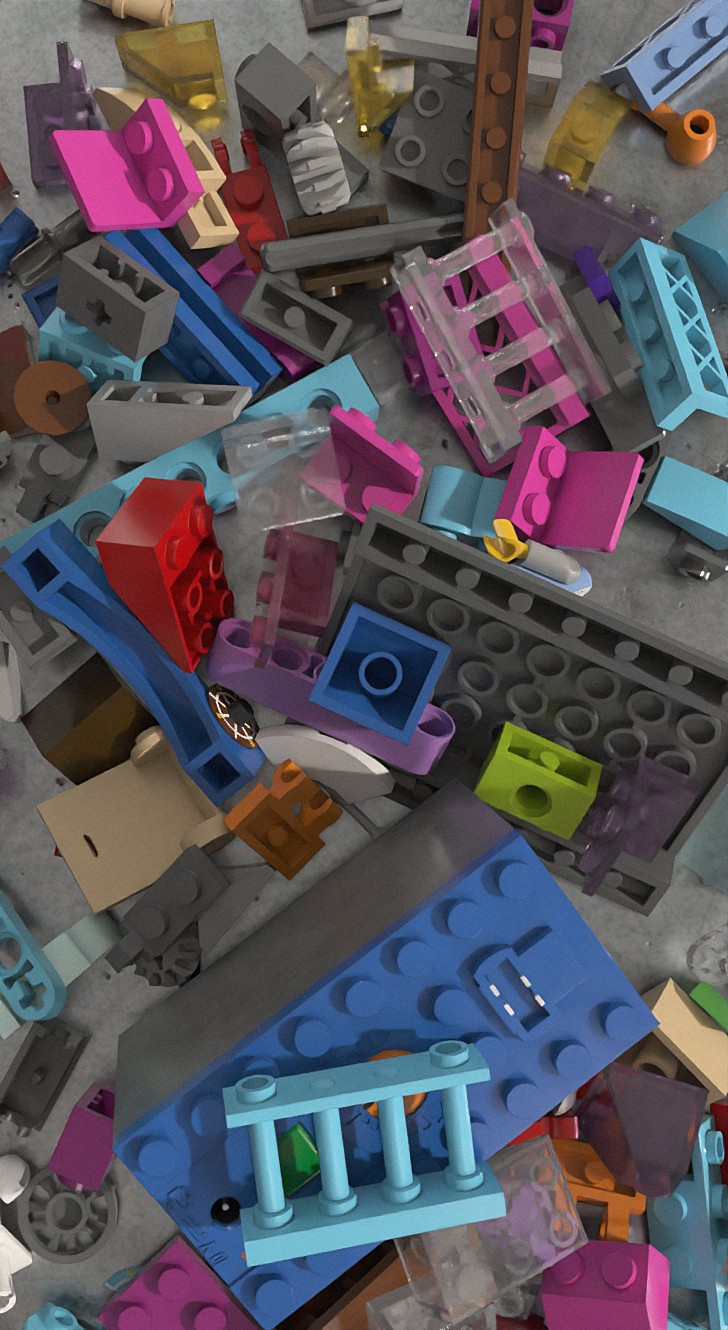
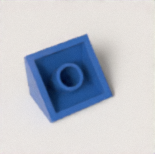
(380, 673)

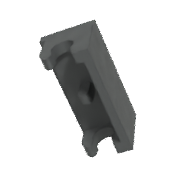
(40, 1073)

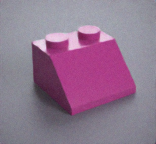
(607, 1288)

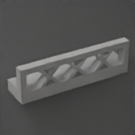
(454, 56)

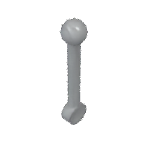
(355, 812)

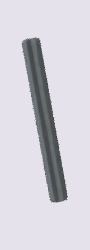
(361, 242)

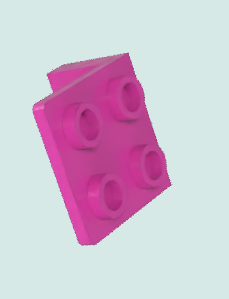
(129, 174)
(371, 466)
(568, 495)

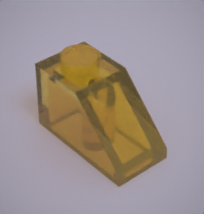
(176, 62)
(586, 131)

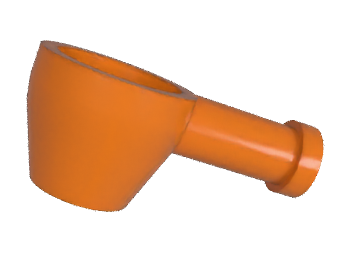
(680, 140)

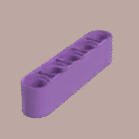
(288, 683)

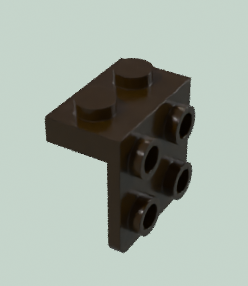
(327, 278)

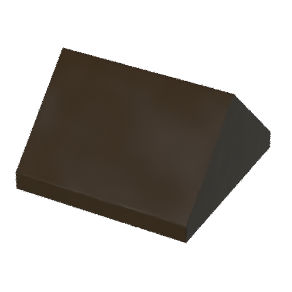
(88, 721)

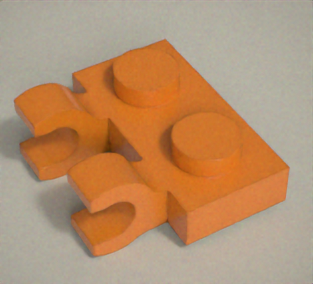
(271, 827)
(594, 1185)

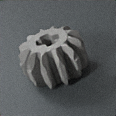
(316, 168)

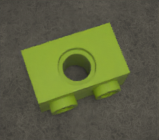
(538, 781)

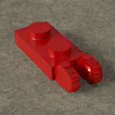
(250, 200)

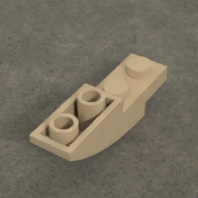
(207, 221)

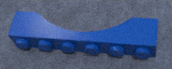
(74, 588)

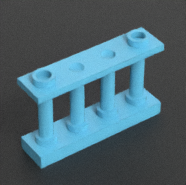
(374, 1212)

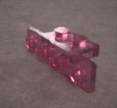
(294, 589)

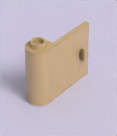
(136, 820)

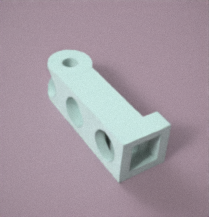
(70, 956)

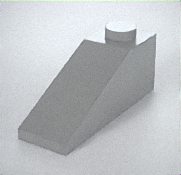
(151, 418)

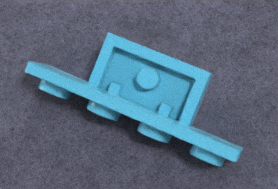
(693, 1226)

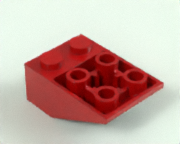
(169, 566)

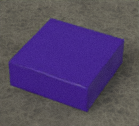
(596, 277)

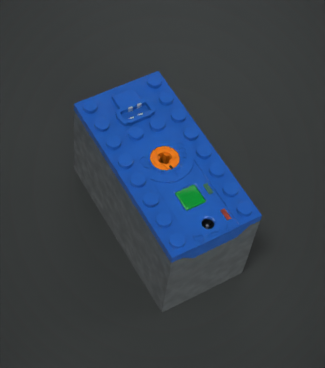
(403, 946)

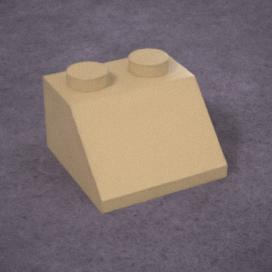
(683, 1045)

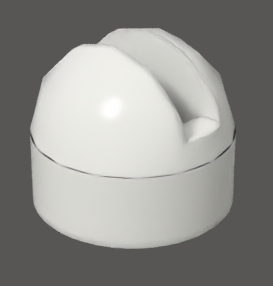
(13, 1177)

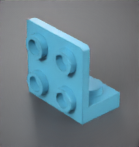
(71, 342)

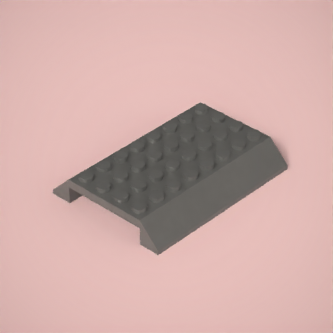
(552, 669)

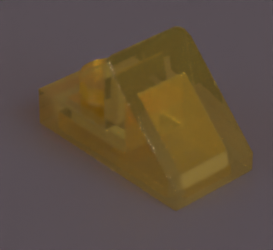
(375, 83)

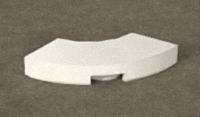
(322, 758)

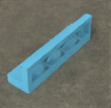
(661, 319)

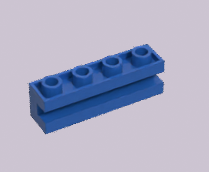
(206, 337)

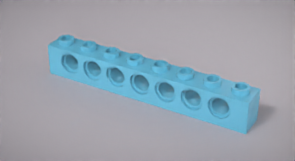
(201, 458)

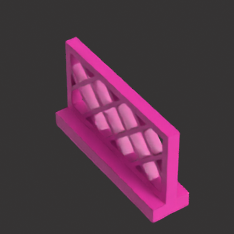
(541, 368)

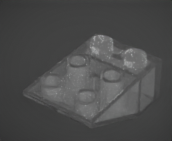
(477, 1262)

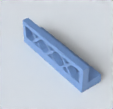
(672, 53)

